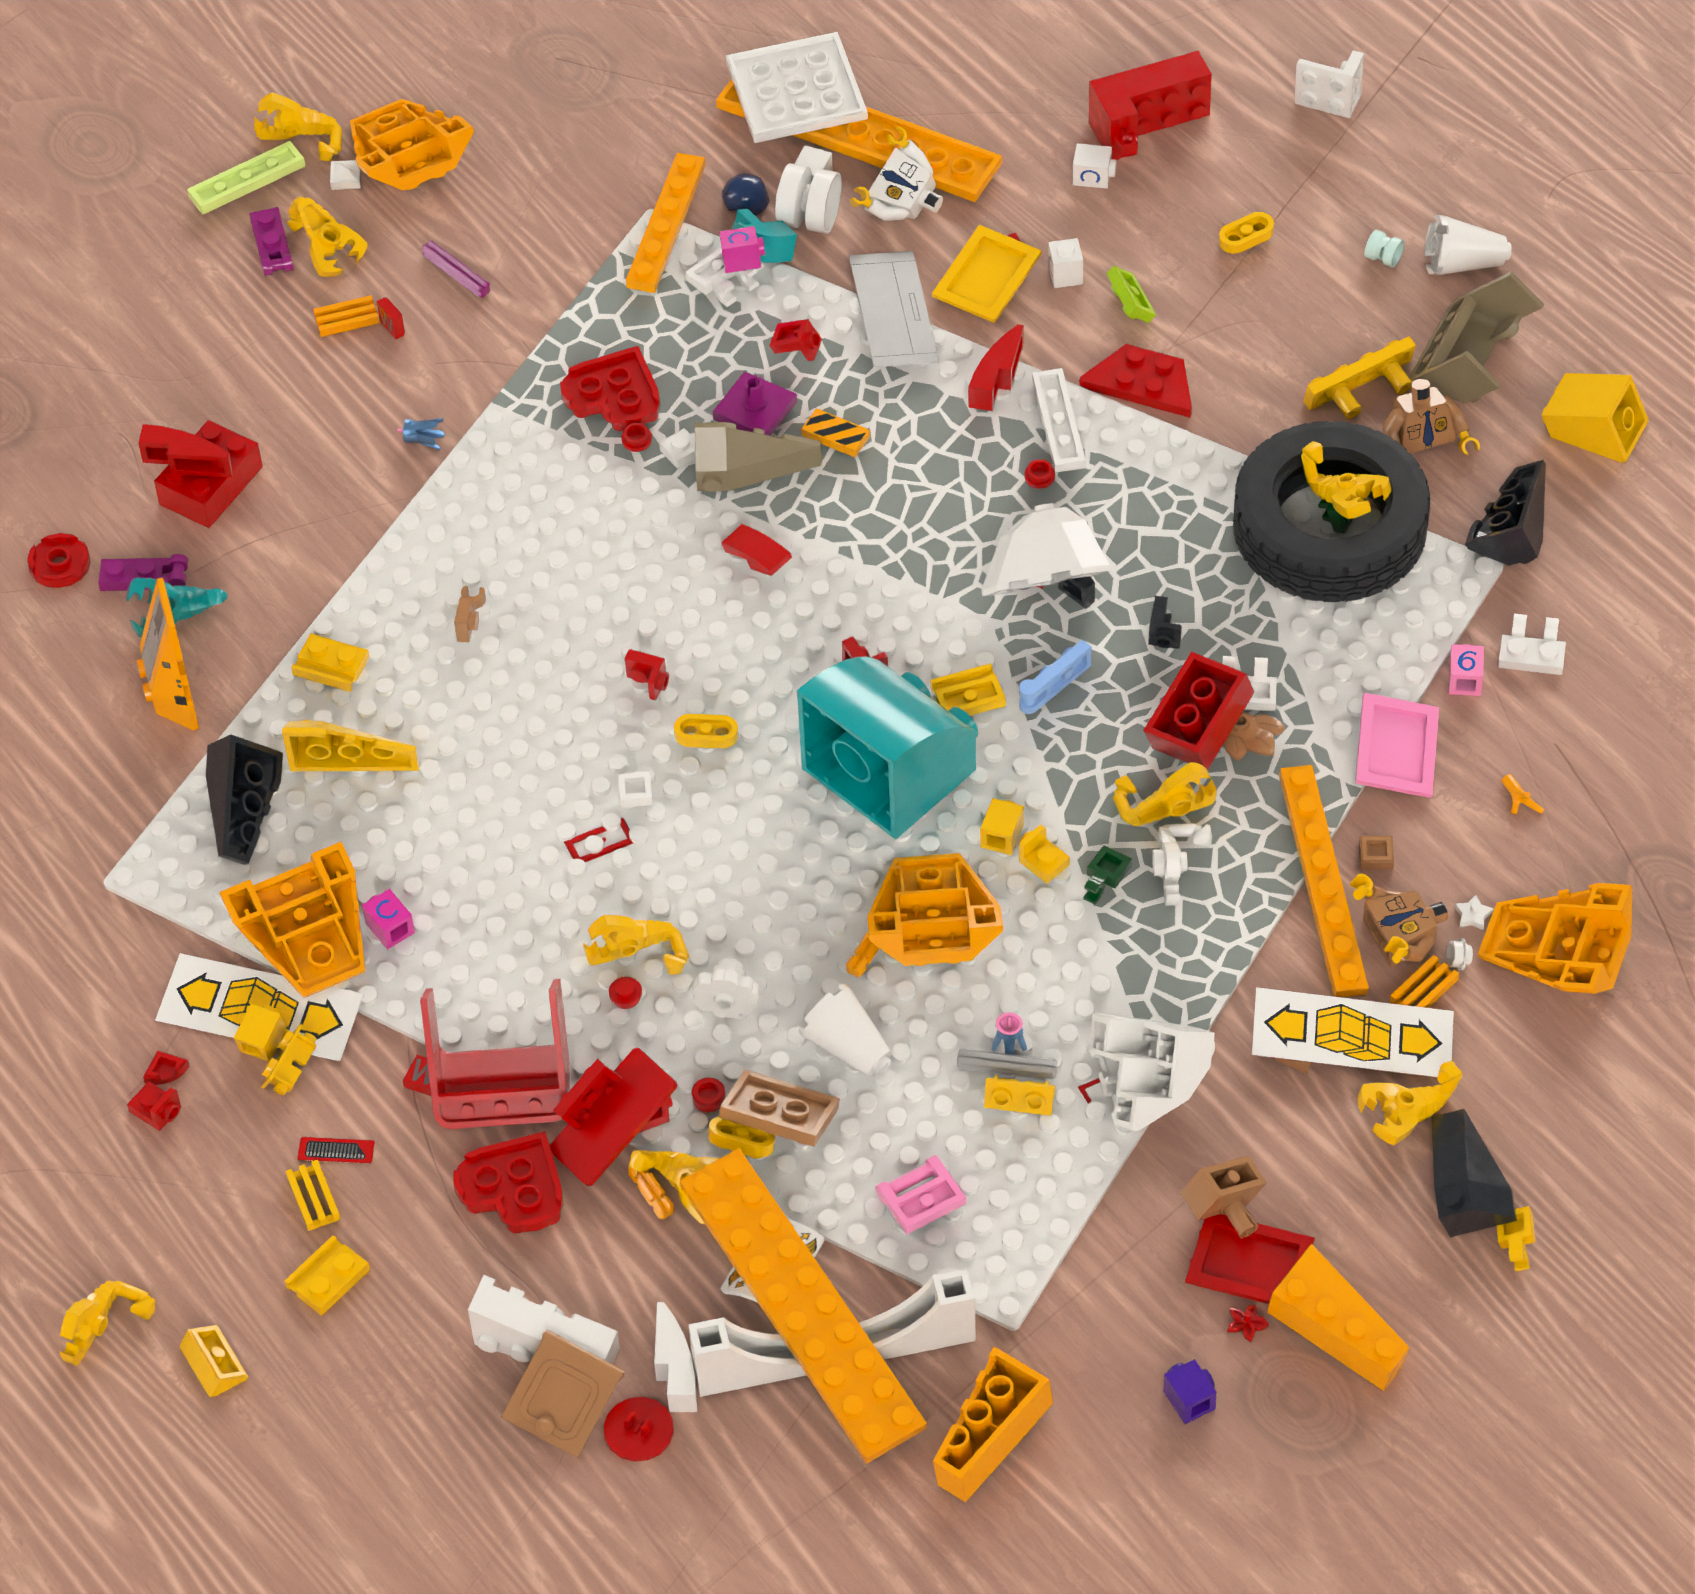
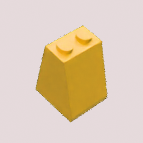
(1597, 414)

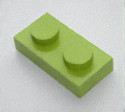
(1131, 294)

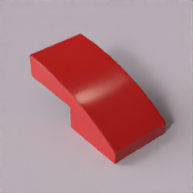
(757, 548)

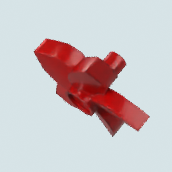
(1247, 1322)

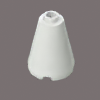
(1463, 247)
(847, 1032)

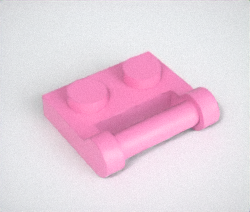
(924, 1202)

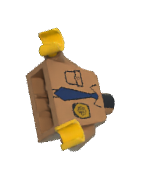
(1427, 420)
(1399, 921)

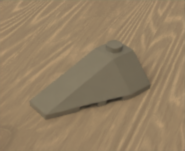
(739, 458)

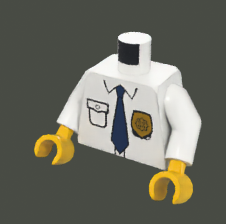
(902, 185)

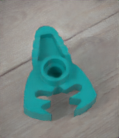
(183, 600)

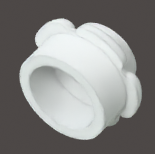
(1459, 954)

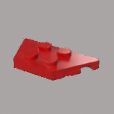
(1142, 378)

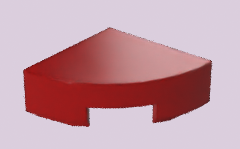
(165, 1068)

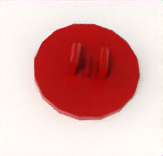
(638, 1429)

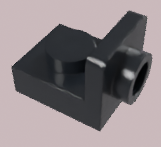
(1080, 590)
(1161, 630)

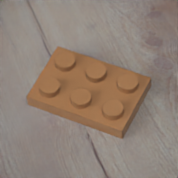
(779, 1108)

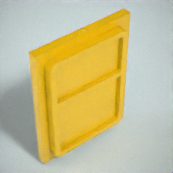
(986, 273)

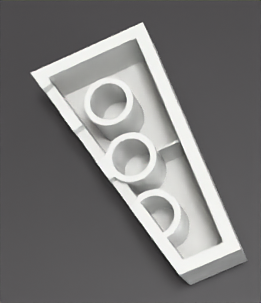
(515, 1325)

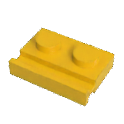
(330, 662)
(970, 690)
(327, 1275)

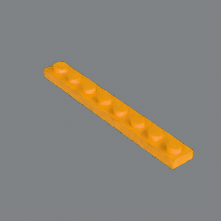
(1323, 881)

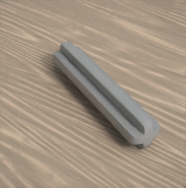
(1007, 1063)

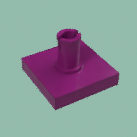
(755, 404)

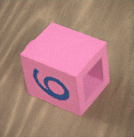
(1466, 669)

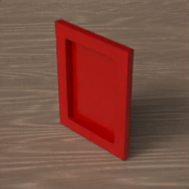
(1245, 1265)

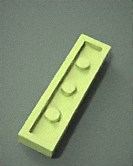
(246, 177)

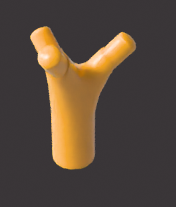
(1519, 795)

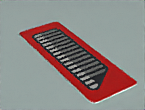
(336, 1150)

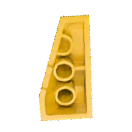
(336, 748)

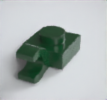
(1105, 869)

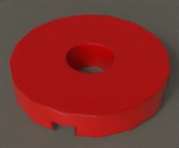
(58, 574)

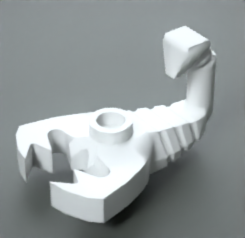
(1169, 860)

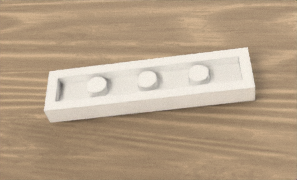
(1058, 420)

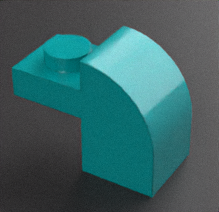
(777, 236)

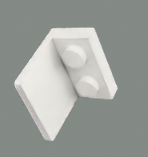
(1329, 87)

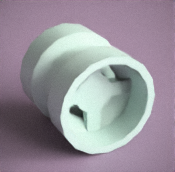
(1384, 248)

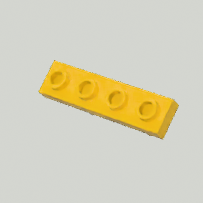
(1370, 366)

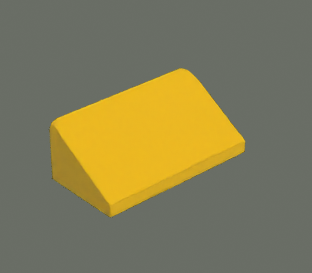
(212, 1359)

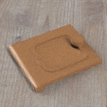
(562, 1389)

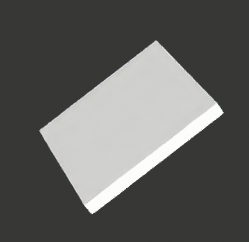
(796, 87)

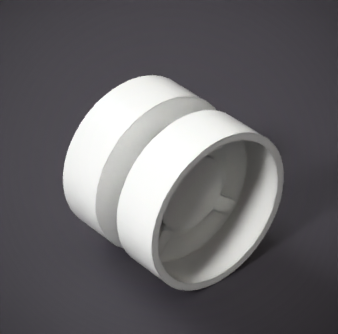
(808, 198)

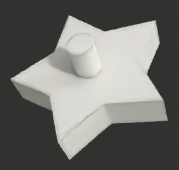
(1473, 913)

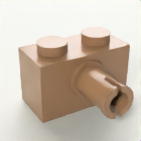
(1226, 1190)

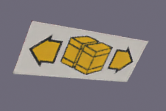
(218, 994)
(1351, 1032)

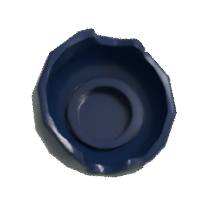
(745, 192)

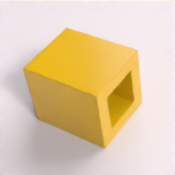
(1002, 826)
(260, 1032)

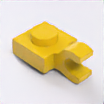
(1516, 1236)

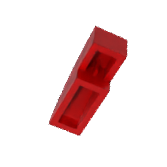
(996, 370)
(183, 452)

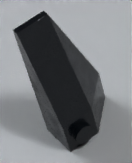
(1515, 521)
(240, 787)
(1466, 1178)

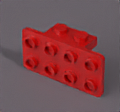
(608, 1112)

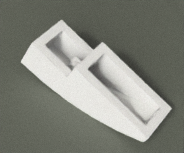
(674, 1362)

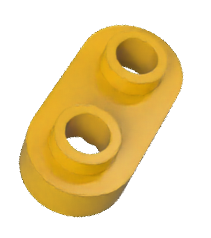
(1246, 232)
(706, 731)
(732, 1136)

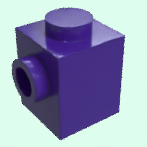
(1190, 1390)

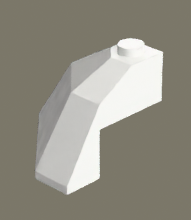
(1044, 551)
(1148, 1065)

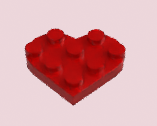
(613, 386)
(514, 1180)

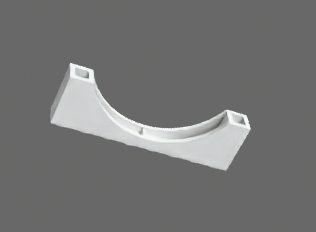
(930, 1319)

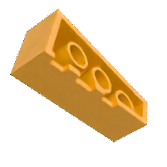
(1337, 1319)
(991, 1423)

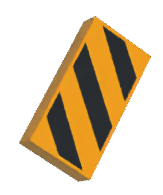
(835, 432)

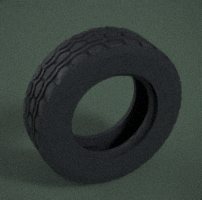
(1324, 566)

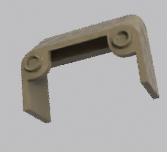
(1468, 335)

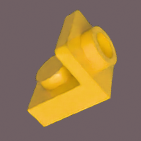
(1041, 855)

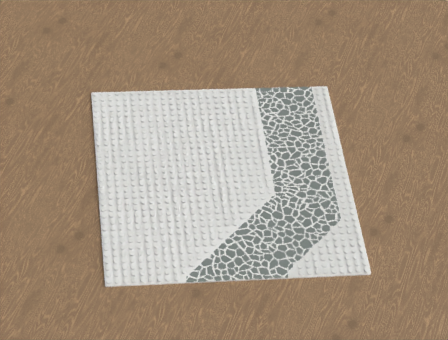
(742, 845)

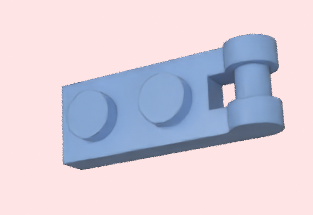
(1054, 677)

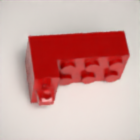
(1148, 101)

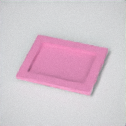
(1397, 745)

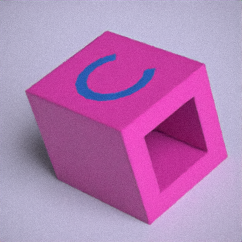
(741, 249)
(388, 918)

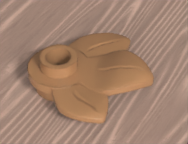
(1253, 736)

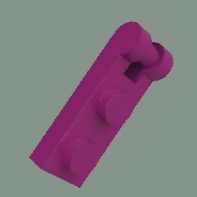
(271, 241)
(118, 573)

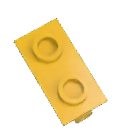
(281, 1071)
(1019, 1096)

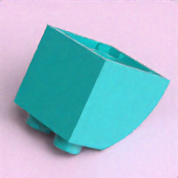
(883, 741)

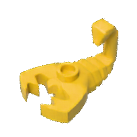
(296, 120)
(324, 235)
(1343, 491)
(1172, 798)
(627, 936)
(1408, 1106)
(673, 1167)
(89, 1316)

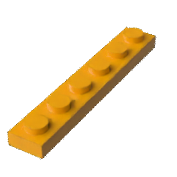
(665, 222)

